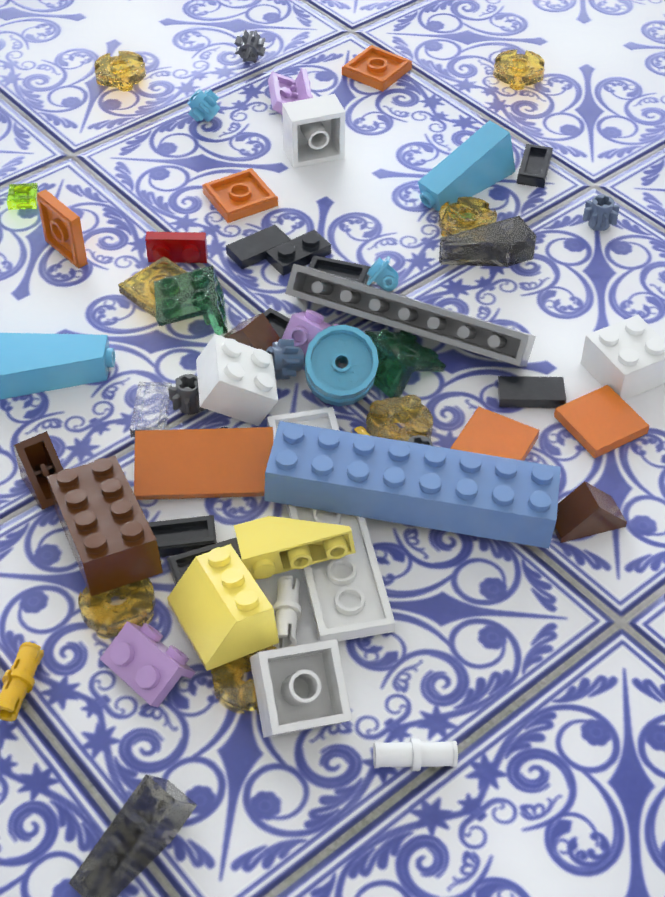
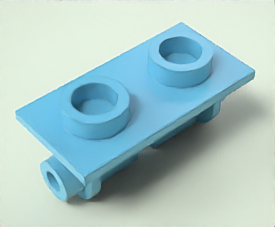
(383, 274)

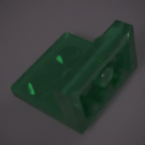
(191, 296)
(398, 358)

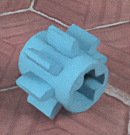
(203, 105)

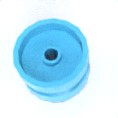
(322, 361)

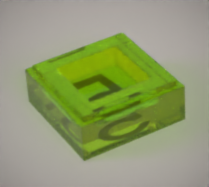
(22, 196)

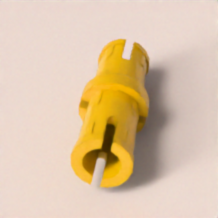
(19, 680)

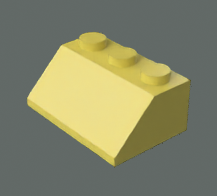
(222, 608)

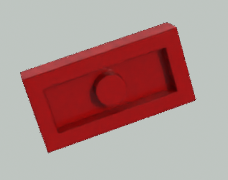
(177, 246)

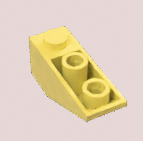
(286, 544)

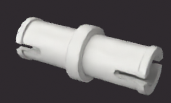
(287, 610)
(415, 754)

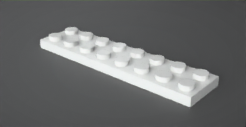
(349, 591)

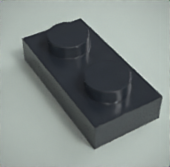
(298, 251)

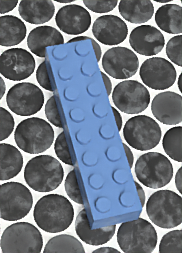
(413, 484)

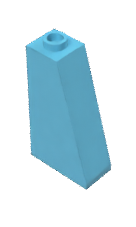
(470, 167)
(51, 362)

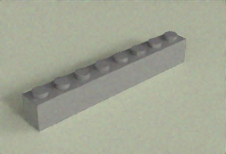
(411, 315)

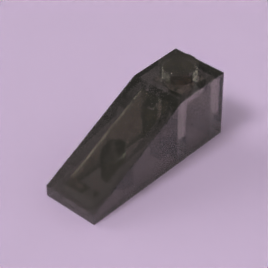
(493, 244)
(134, 838)

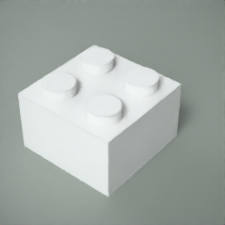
(313, 130)
(626, 357)
(236, 380)
(300, 687)

